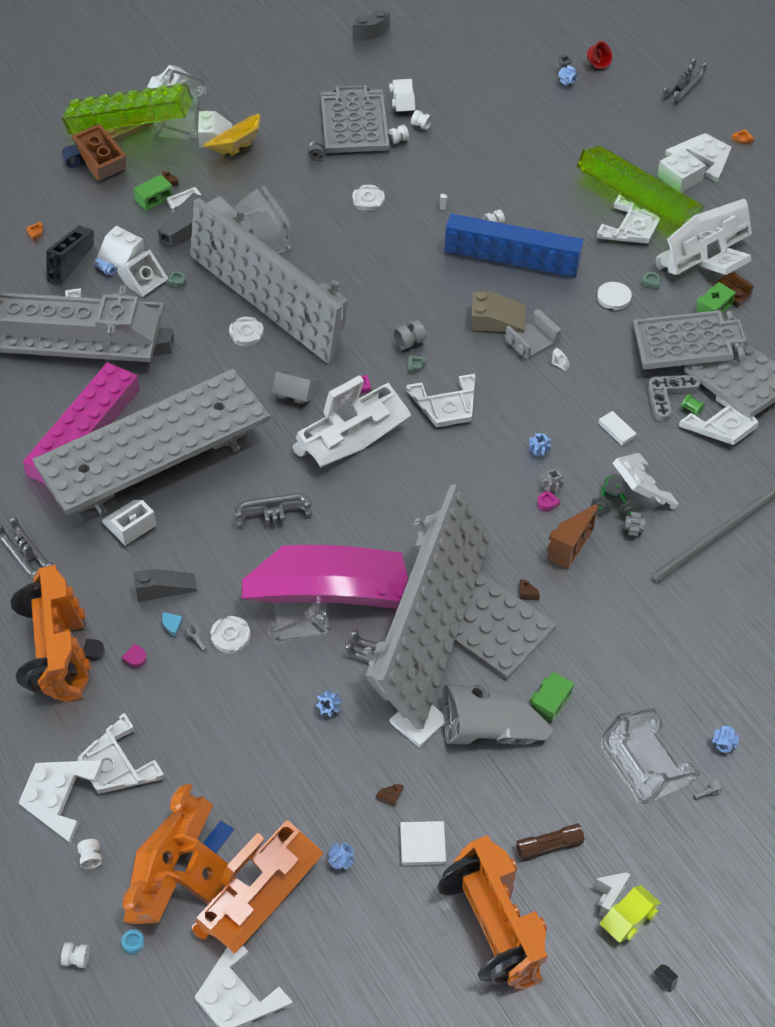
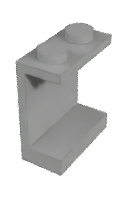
(536, 337)

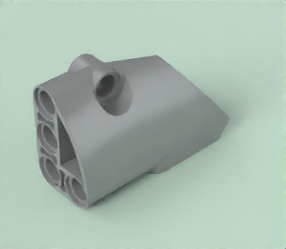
(490, 716)

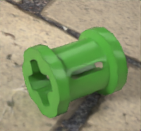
(693, 405)

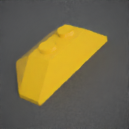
(236, 136)

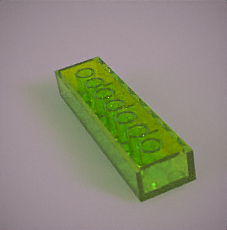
(128, 108)
(638, 185)

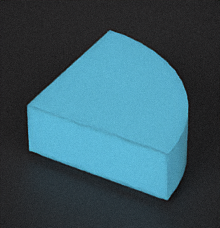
(172, 623)

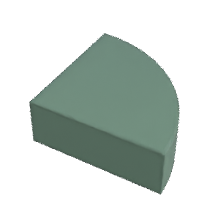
(416, 363)

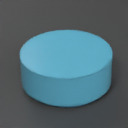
(132, 941)

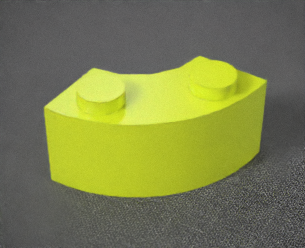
(630, 914)

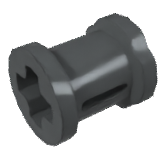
(563, 63)

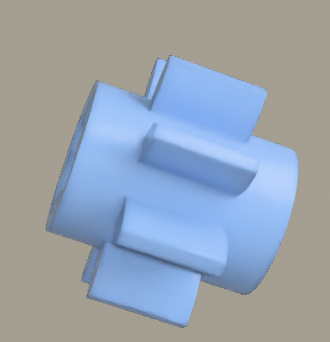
(568, 75)
(539, 444)
(324, 703)
(725, 739)
(341, 856)

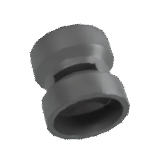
(316, 149)

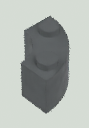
(371, 26)

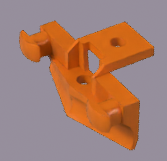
(154, 880)
(243, 909)

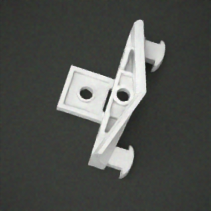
(689, 243)
(335, 439)

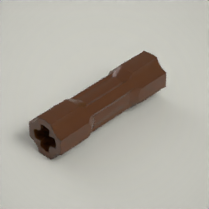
(565, 837)

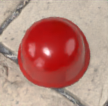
(599, 55)

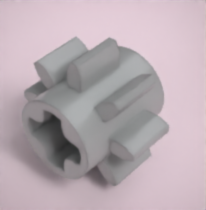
(552, 480)
(634, 524)

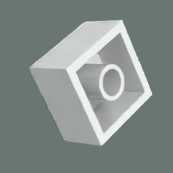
(681, 170)

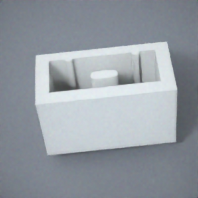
(131, 521)

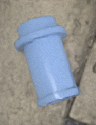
(107, 268)

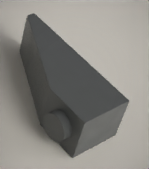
(162, 583)

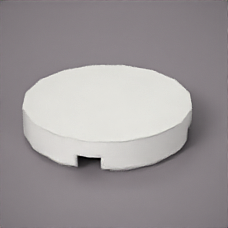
(368, 198)
(614, 295)
(246, 331)
(230, 634)

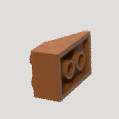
(100, 152)
(571, 537)

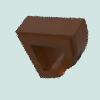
(170, 178)
(528, 591)
(390, 794)

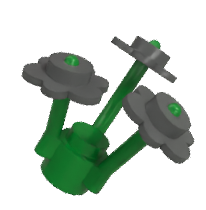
(615, 486)

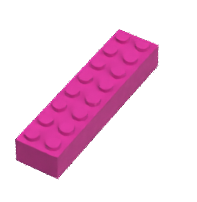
(93, 409)

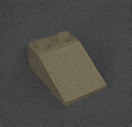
(496, 312)

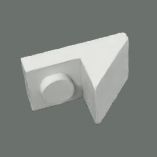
(612, 888)

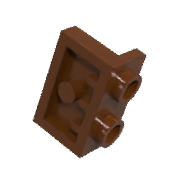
(739, 285)

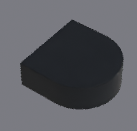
(93, 649)
(666, 977)

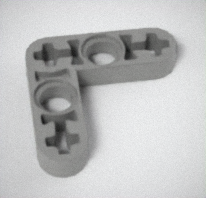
(662, 391)

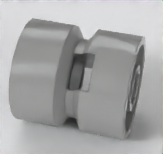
(409, 334)

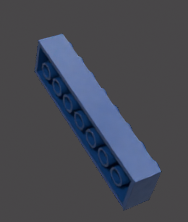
(513, 245)

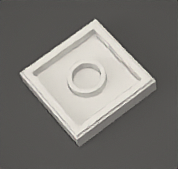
(419, 736)
(422, 843)

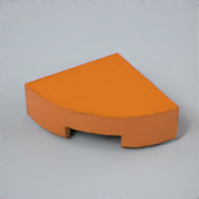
(743, 137)
(35, 231)

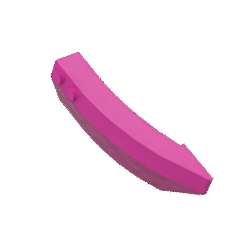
(328, 576)

